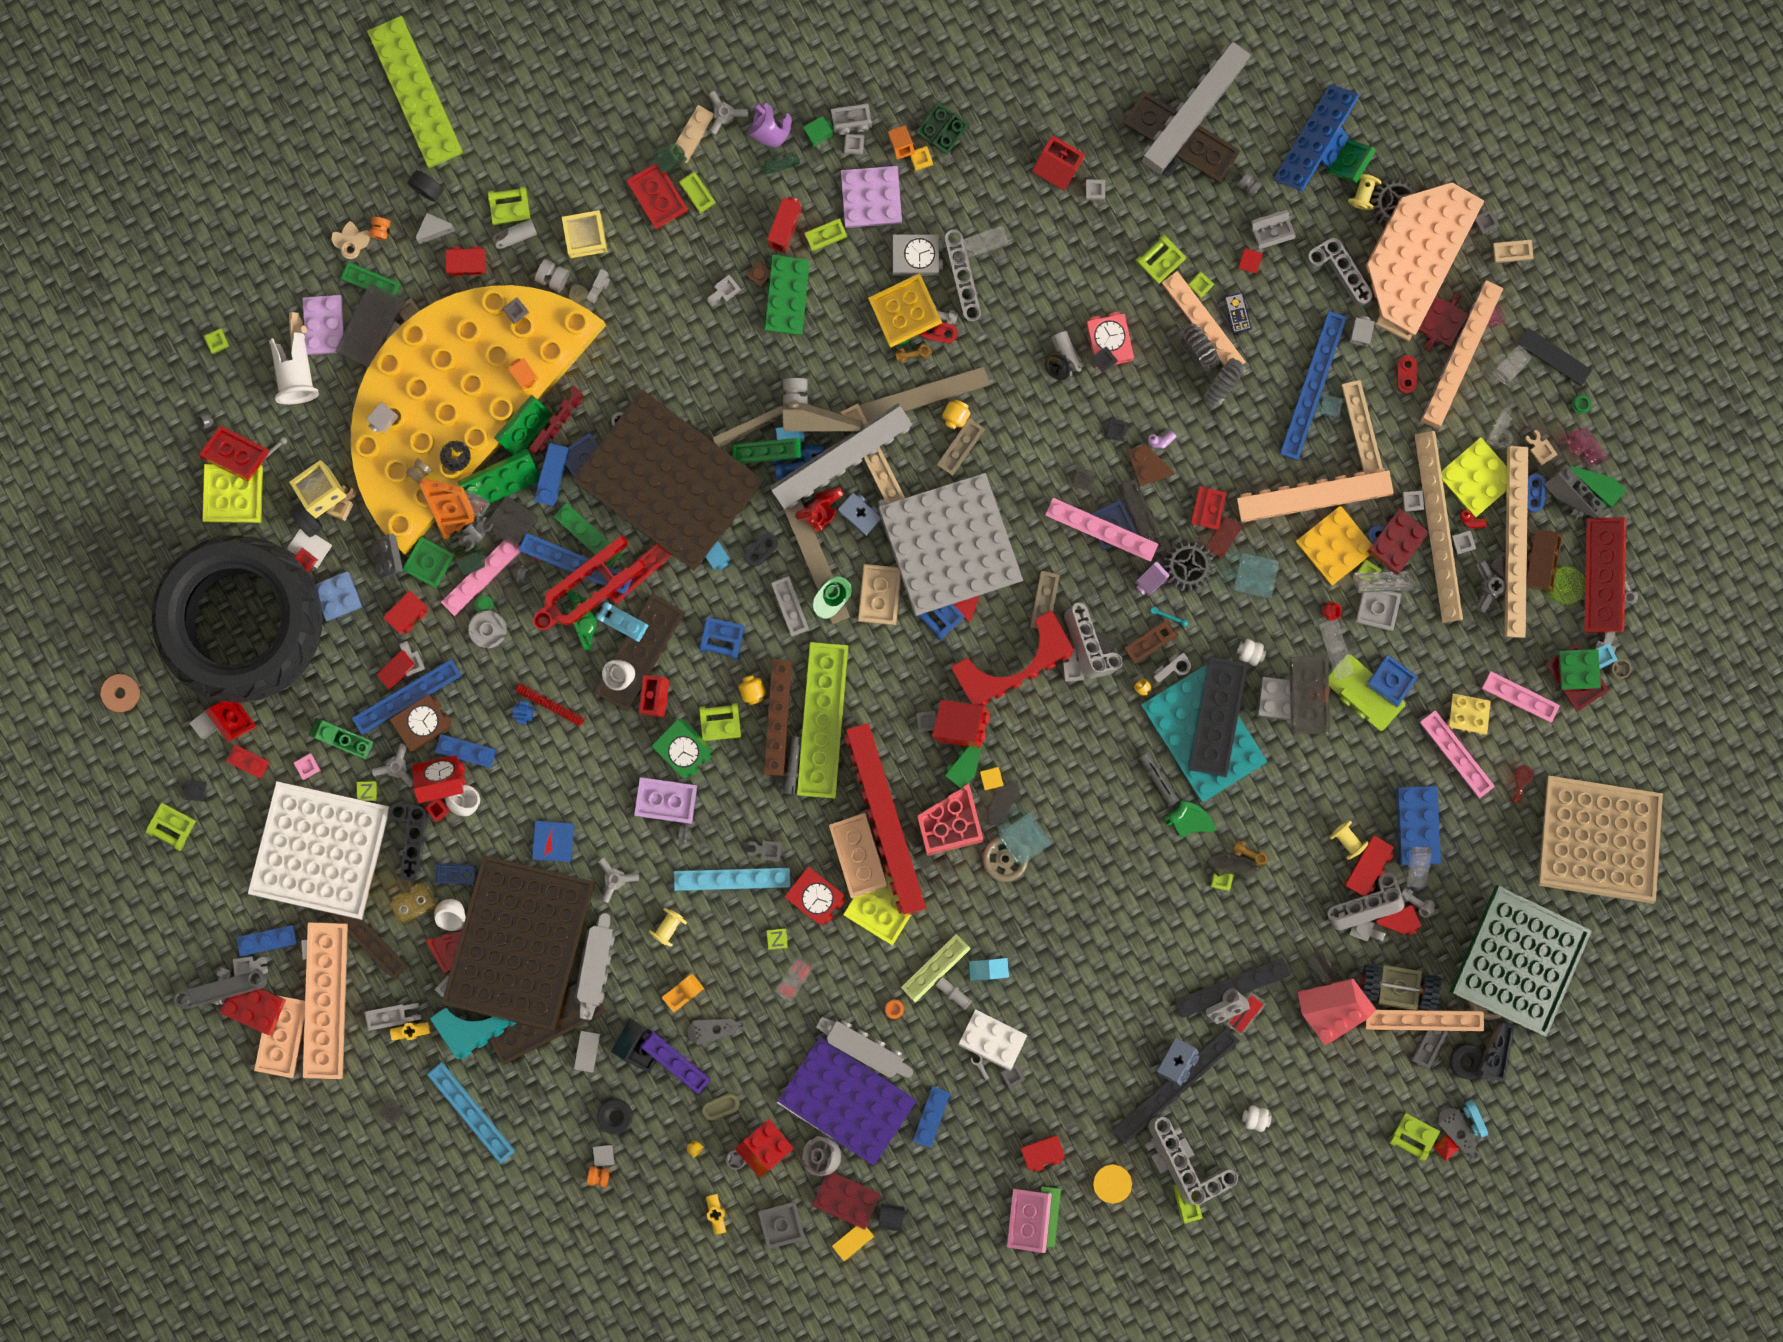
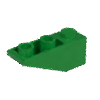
(1602, 486)
(340, 738)
(965, 768)

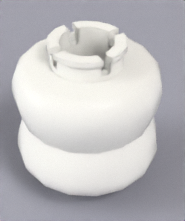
(1251, 652)
(1256, 1118)

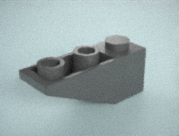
(1571, 490)

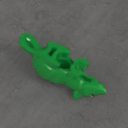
(585, 625)

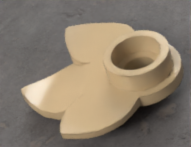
(350, 238)

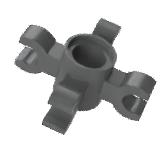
(473, 532)

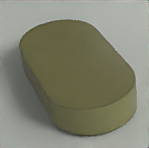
(720, 1106)

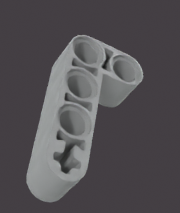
(1342, 274)
(1078, 619)
(1344, 915)

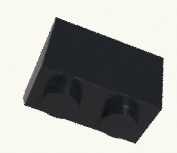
(629, 1047)

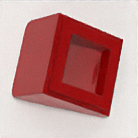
(1250, 260)
(437, 809)

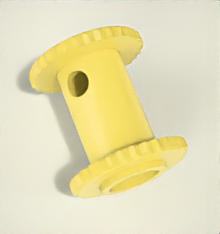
(1364, 193)
(1349, 840)
(667, 927)

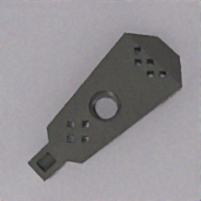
(706, 1029)
(1456, 1125)

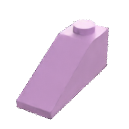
(1151, 579)

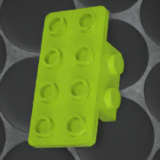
(1362, 698)

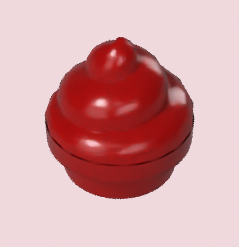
(1331, 611)

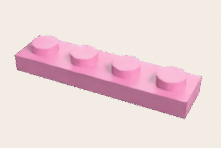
(1520, 697)

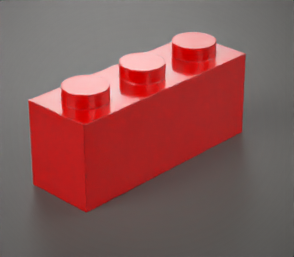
(1369, 867)

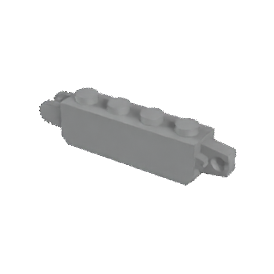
(593, 966)
(864, 1049)

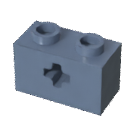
(863, 524)
(1178, 1052)

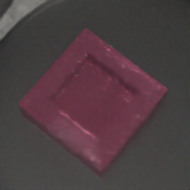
(1497, 318)

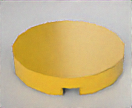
(1112, 1183)

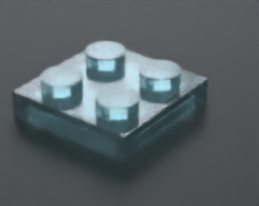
(1256, 576)
(1025, 839)

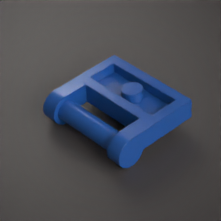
(948, 615)
(722, 631)

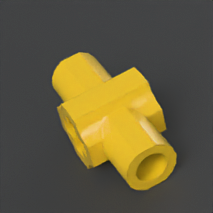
(420, 1029)
(718, 1224)

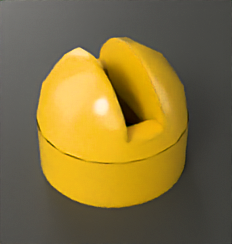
(1142, 687)
(694, 1148)

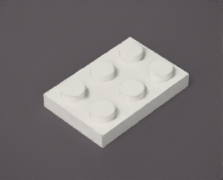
(992, 1040)

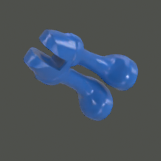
(806, 453)

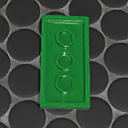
(786, 295)
(502, 478)

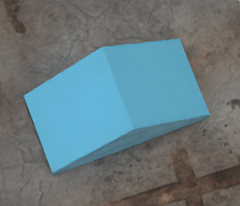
(988, 969)

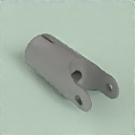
(515, 234)
(1063, 343)

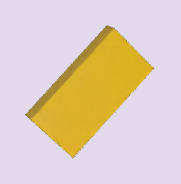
(852, 1242)

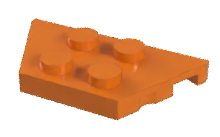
(448, 505)

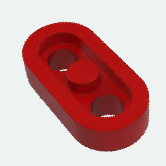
(938, 333)
(1406, 374)

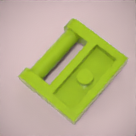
(509, 212)
(1165, 263)
(720, 728)
(173, 820)
(1418, 1131)

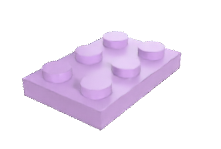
(324, 323)
(665, 800)

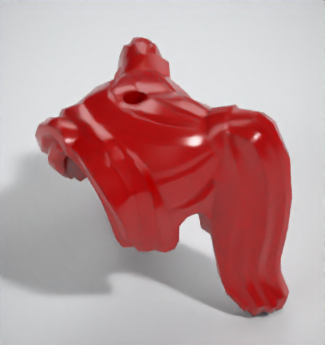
(819, 511)

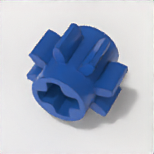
(523, 712)

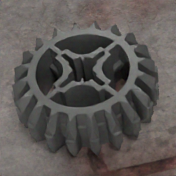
(1392, 197)
(1199, 347)
(1224, 382)
(1197, 568)

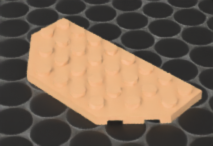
(1419, 251)

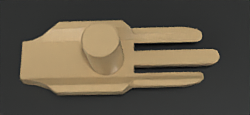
(296, 325)

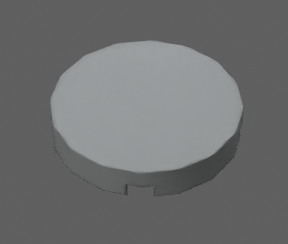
(487, 629)

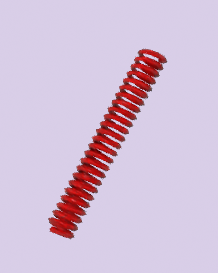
(560, 713)

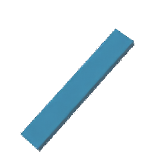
(471, 1112)

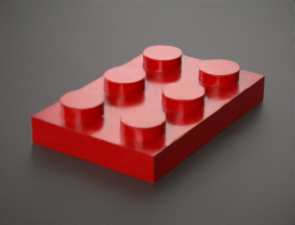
(657, 196)
(234, 453)
(255, 1009)

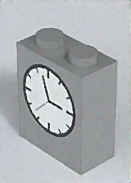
(916, 255)

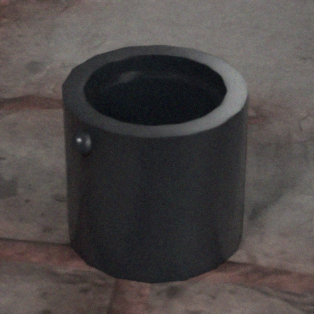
(891, 1217)

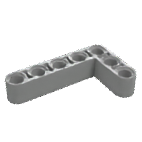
(1185, 1166)

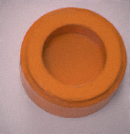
(894, 1009)

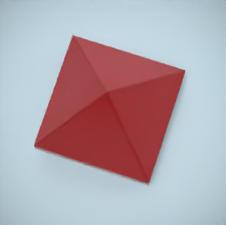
(1446, 1147)

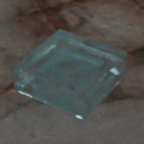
(1331, 406)

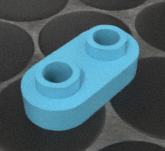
(1478, 1125)

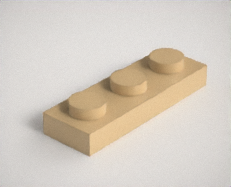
(694, 130)

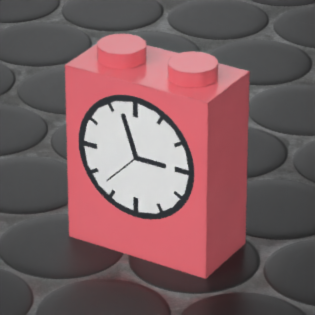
(1113, 333)

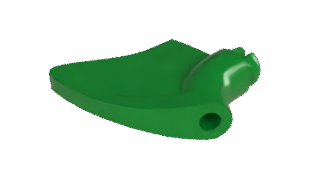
(1189, 819)

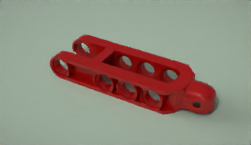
(550, 614)

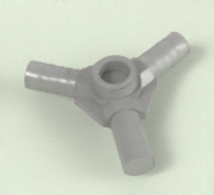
(724, 113)
(396, 767)
(614, 879)

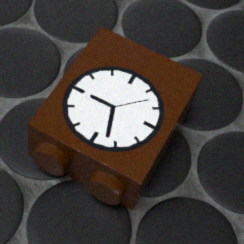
(421, 722)

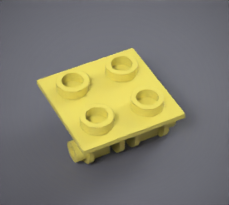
(1469, 714)

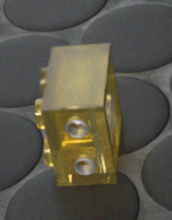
(413, 904)

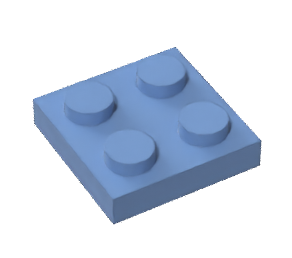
(338, 596)

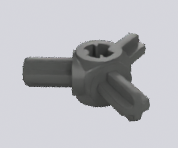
(1487, 591)

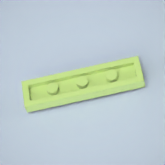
(935, 968)

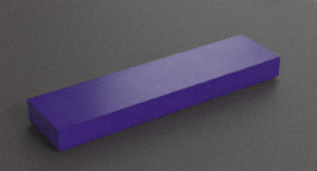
(675, 1062)

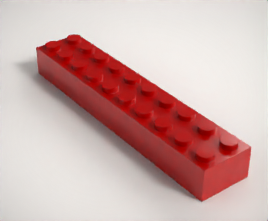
(886, 820)

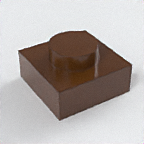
(759, 274)

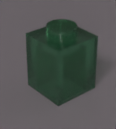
(670, 158)
(470, 560)

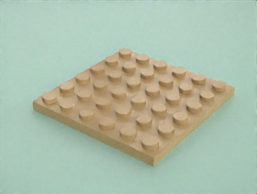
(1600, 839)

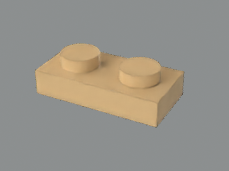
(1513, 251)

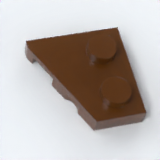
(1147, 465)

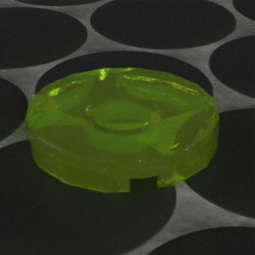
(1568, 586)

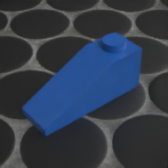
(551, 474)

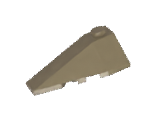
(810, 418)

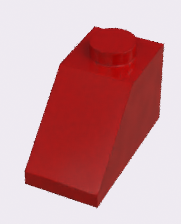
(1401, 922)

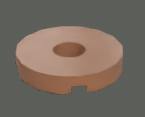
(109, 689)

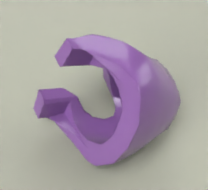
(765, 129)

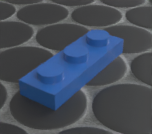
(466, 751)
(267, 940)
(931, 1117)

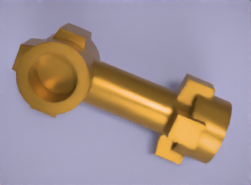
(923, 352)
(1259, 859)

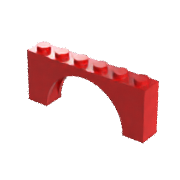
(1052, 647)

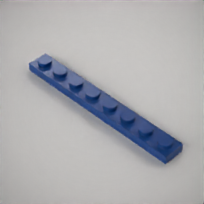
(1313, 385)

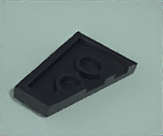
(1497, 1053)

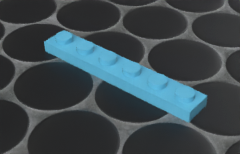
(732, 879)

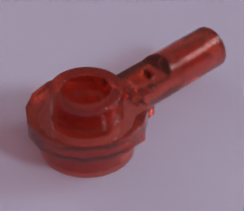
(1523, 776)

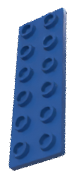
(1319, 139)

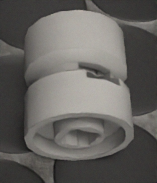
(551, 275)
(795, 390)

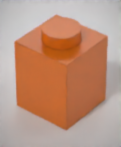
(901, 142)
(523, 373)

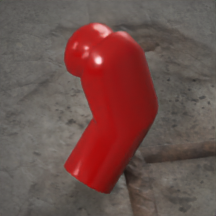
(1471, 522)

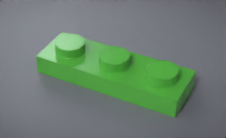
(1053, 1216)

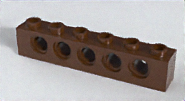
(778, 717)

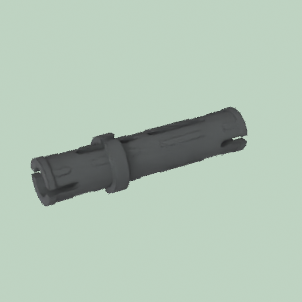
(792, 765)
(1158, 778)

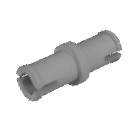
(953, 993)

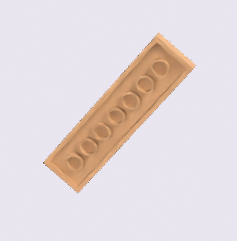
(325, 1000)

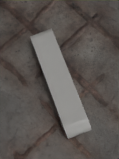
(957, 267)

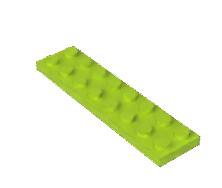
(415, 92)
(822, 720)

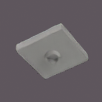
(1378, 609)

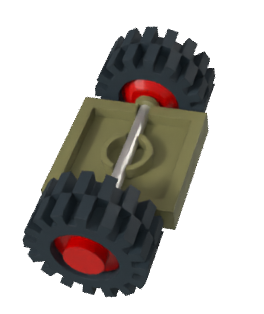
(1400, 987)

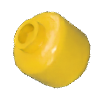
(956, 414)
(752, 690)

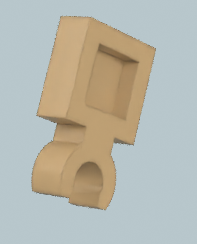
(1542, 450)
(343, 507)

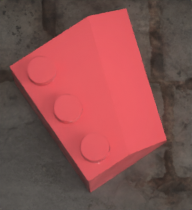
(950, 823)
(1335, 1008)

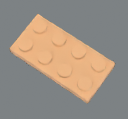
(858, 855)
(280, 1051)

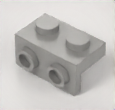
(851, 118)
(1272, 229)

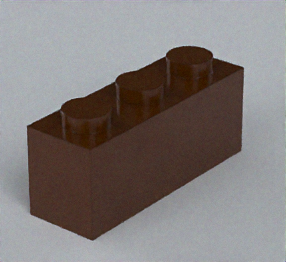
(1543, 560)

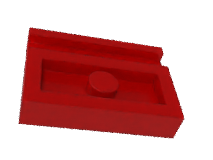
(1208, 508)

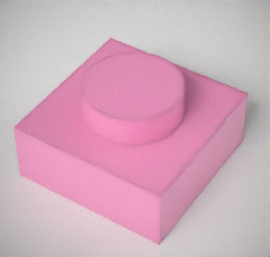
(307, 766)

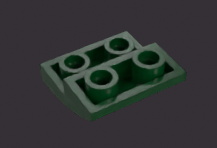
(942, 128)

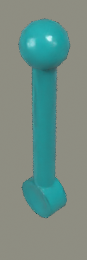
(1154, 610)

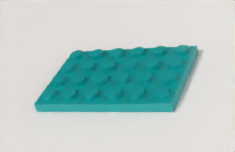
(1175, 719)

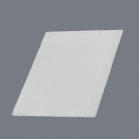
(314, 545)

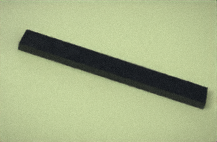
(1170, 1091)

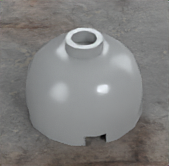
(821, 1156)

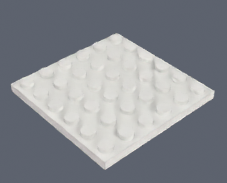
(319, 850)

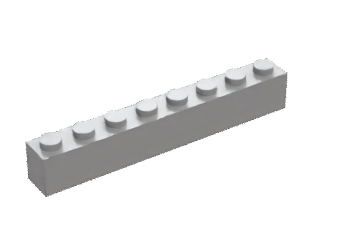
(1195, 108)
(840, 456)

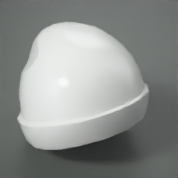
(618, 674)
(464, 803)
(450, 915)

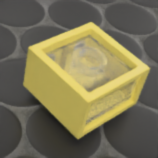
(584, 234)
(318, 489)

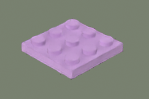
(871, 196)

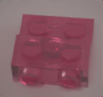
(1584, 442)

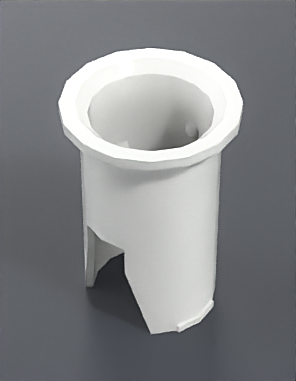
(293, 375)

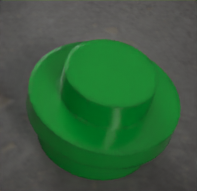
(1581, 404)
(483, 603)

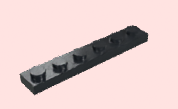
(1242, 983)

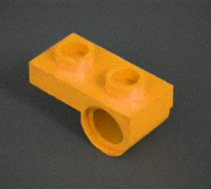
(683, 992)

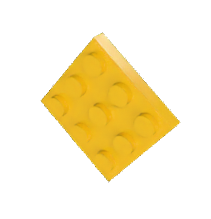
(905, 310)
(1335, 545)

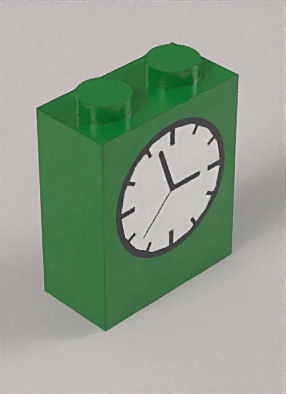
(683, 748)

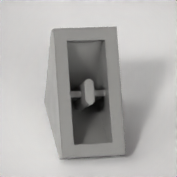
(433, 228)

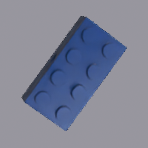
(1417, 821)

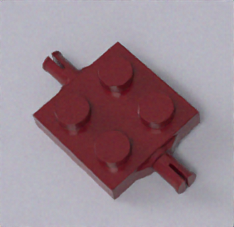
(1442, 322)

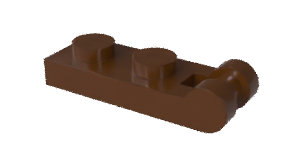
(1150, 642)

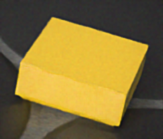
(921, 158)
(991, 778)

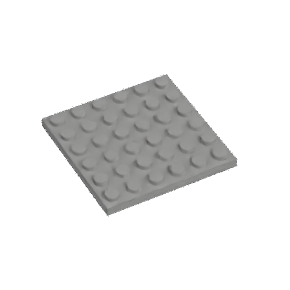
(950, 544)

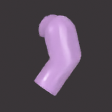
(1161, 442)

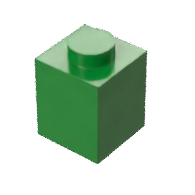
(818, 131)

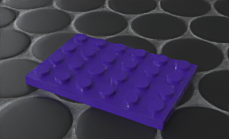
(847, 1101)

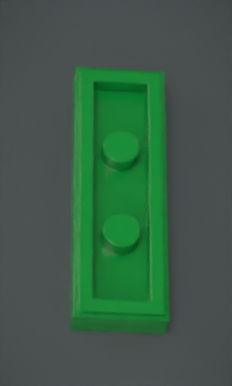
(362, 278)

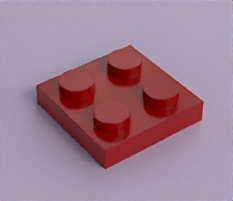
(230, 719)

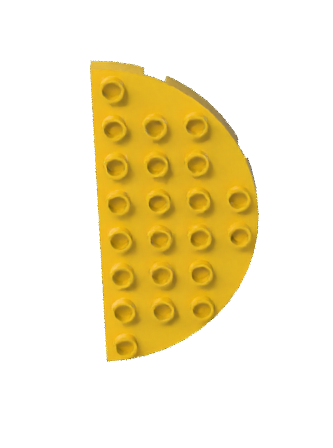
(453, 383)

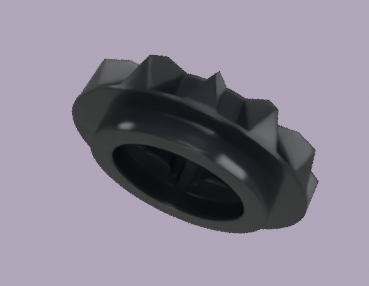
(1053, 368)
(463, 458)

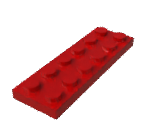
(1605, 575)

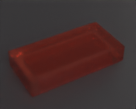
(1224, 537)

